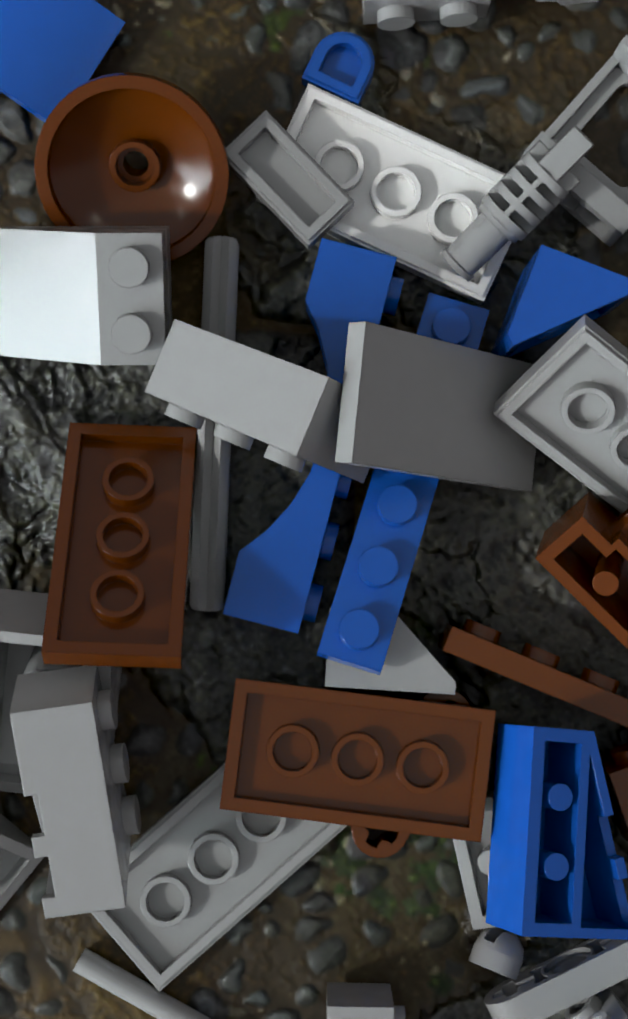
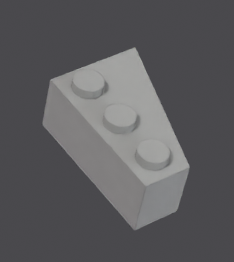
(251, 398)
(77, 787)

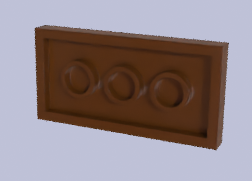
(122, 547)
(358, 759)

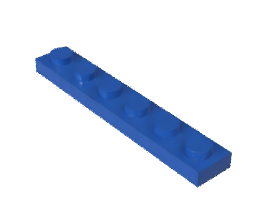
(390, 528)

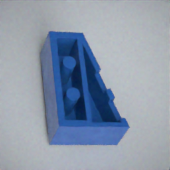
(553, 839)

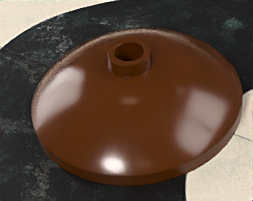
(85, 168)

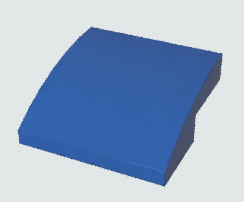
(51, 49)

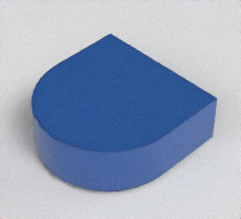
(341, 66)

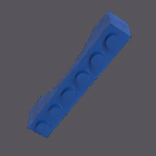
(277, 568)

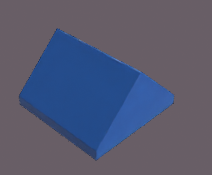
(553, 297)

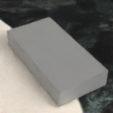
(287, 180)

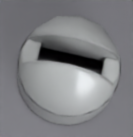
(498, 952)

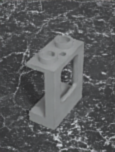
(596, 199)

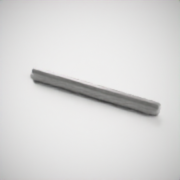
(213, 453)

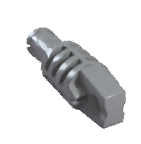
(519, 202)

